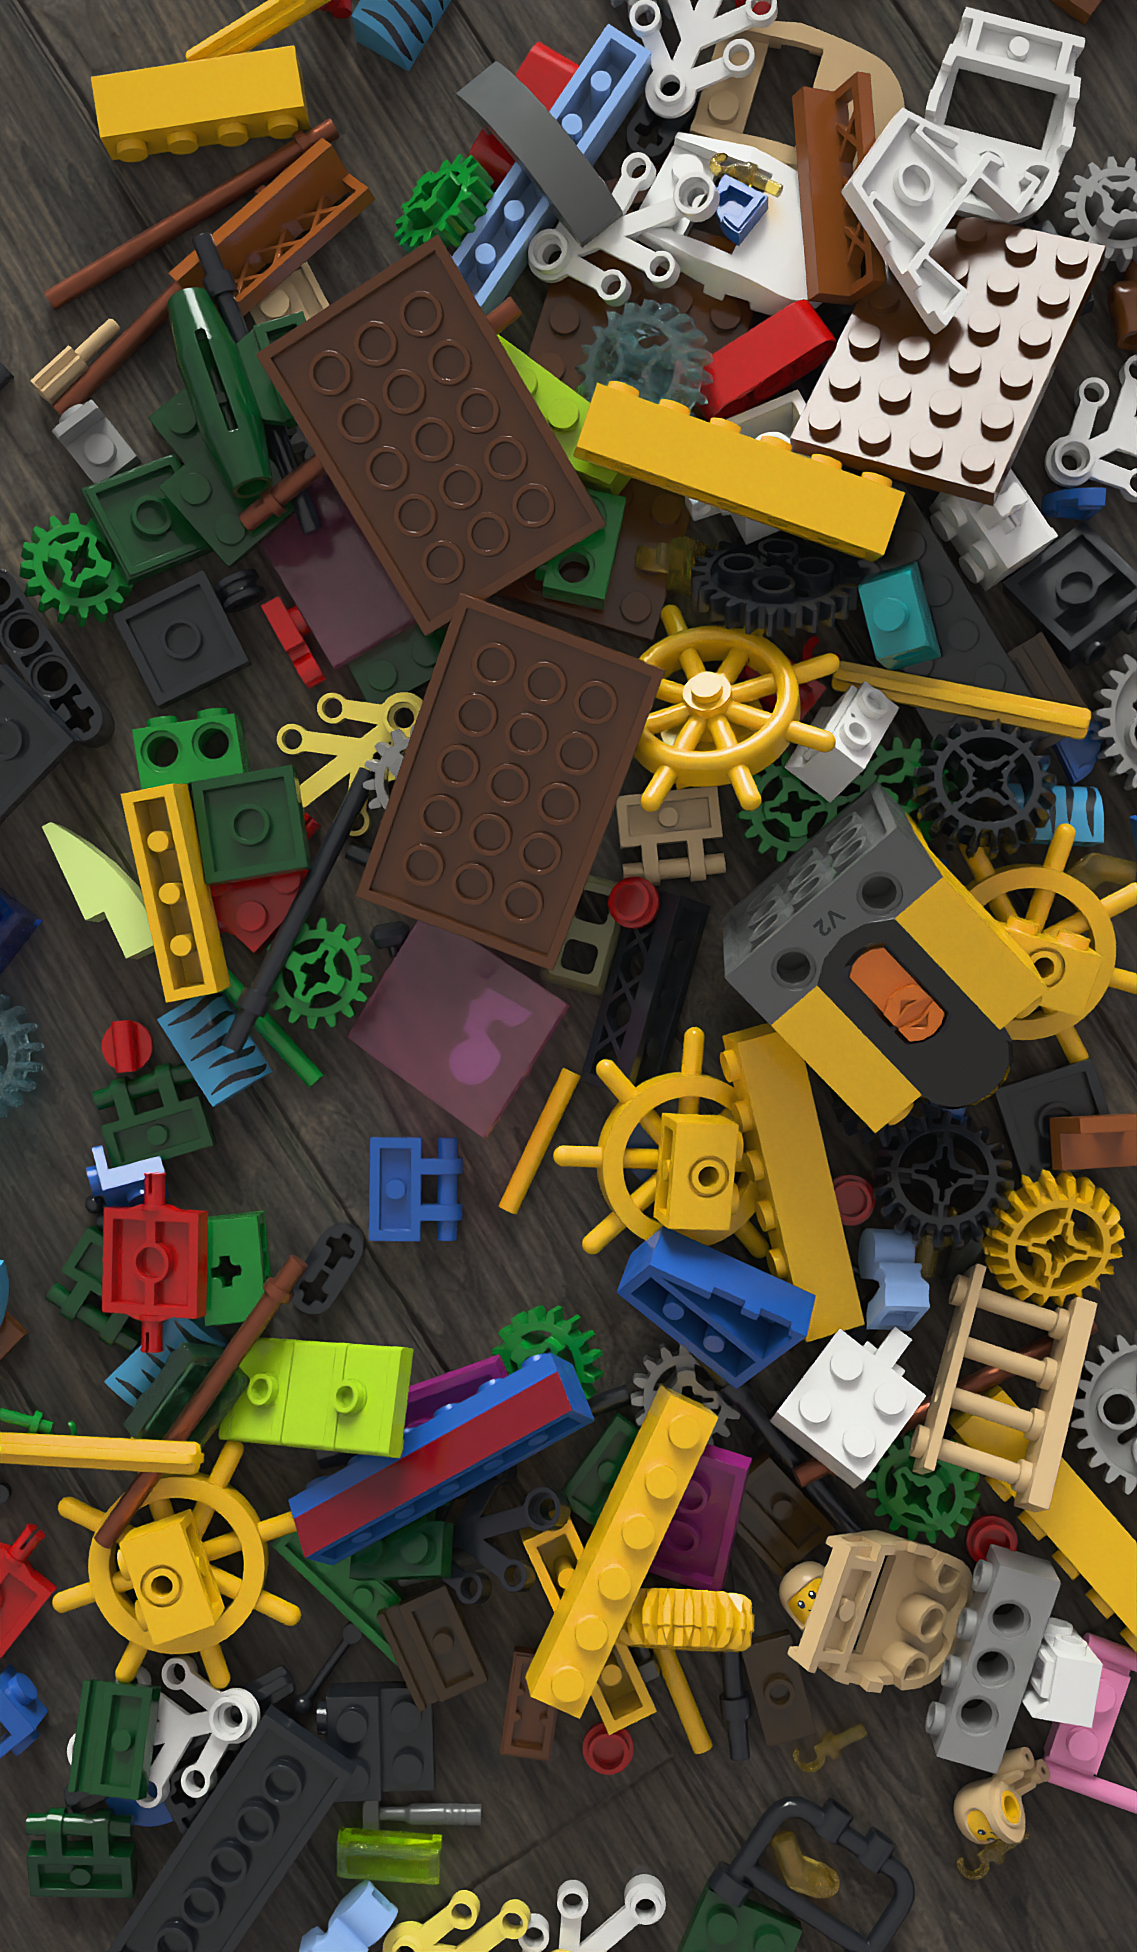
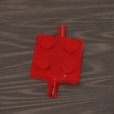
(258, 906)
(154, 1262)
(21, 1587)

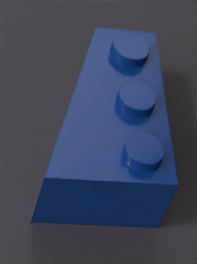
(715, 1304)

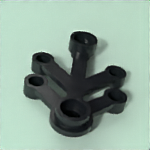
(474, 1529)

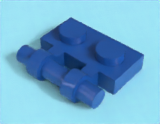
(397, 1189)

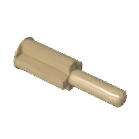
(71, 364)

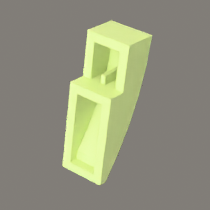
(102, 890)

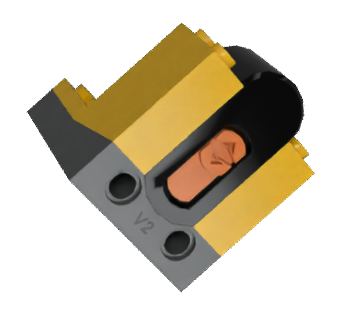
(881, 967)

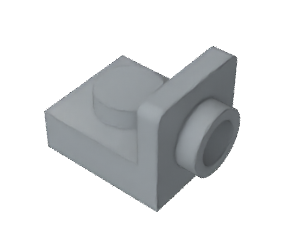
(94, 442)

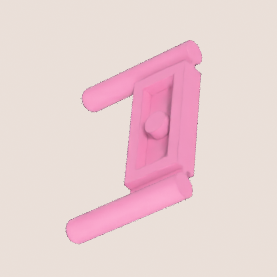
(1077, 1751)

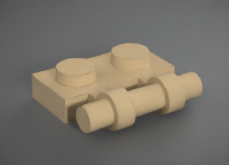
(683, 817)

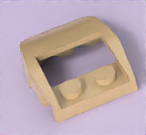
(726, 105)
(908, 1621)

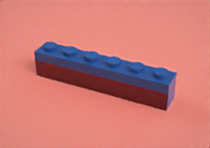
(441, 1459)

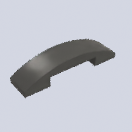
(542, 151)

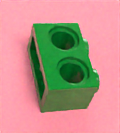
(594, 552)
(191, 740)

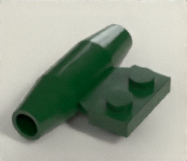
(229, 387)

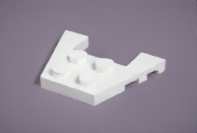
(911, 192)

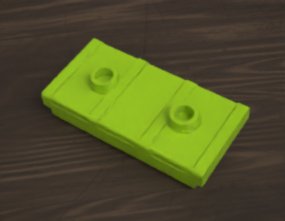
(323, 1397)

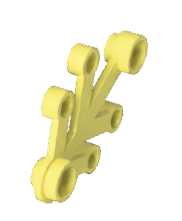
(350, 751)
(426, 1936)

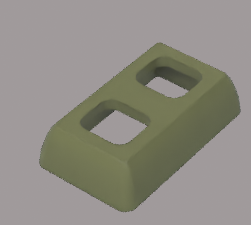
(603, 937)

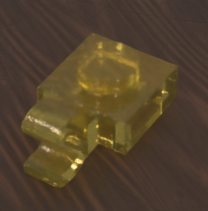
(673, 560)

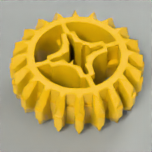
(1067, 1260)
(688, 1621)

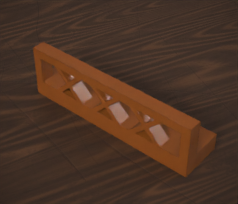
(825, 164)
(277, 215)
(1093, 1141)

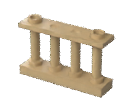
(1056, 1376)

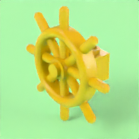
(716, 727)
(1071, 965)
(693, 1160)
(171, 1571)

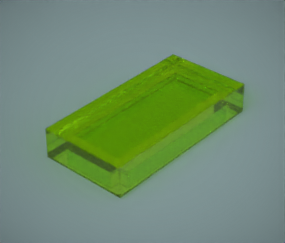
(389, 1856)

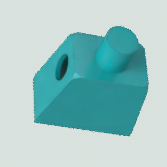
(899, 617)

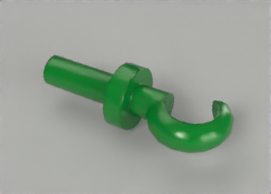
(33, 1423)

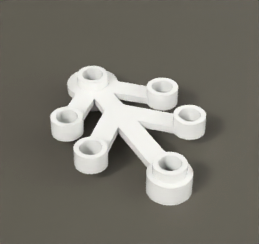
(697, 31)
(616, 238)
(1119, 437)
(178, 1728)
(612, 1930)

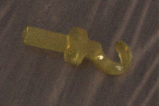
(746, 174)
(830, 1746)
(993, 1852)

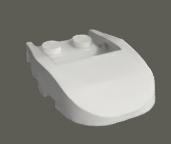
(1025, 57)
(768, 262)

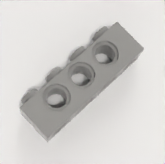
(982, 1733)

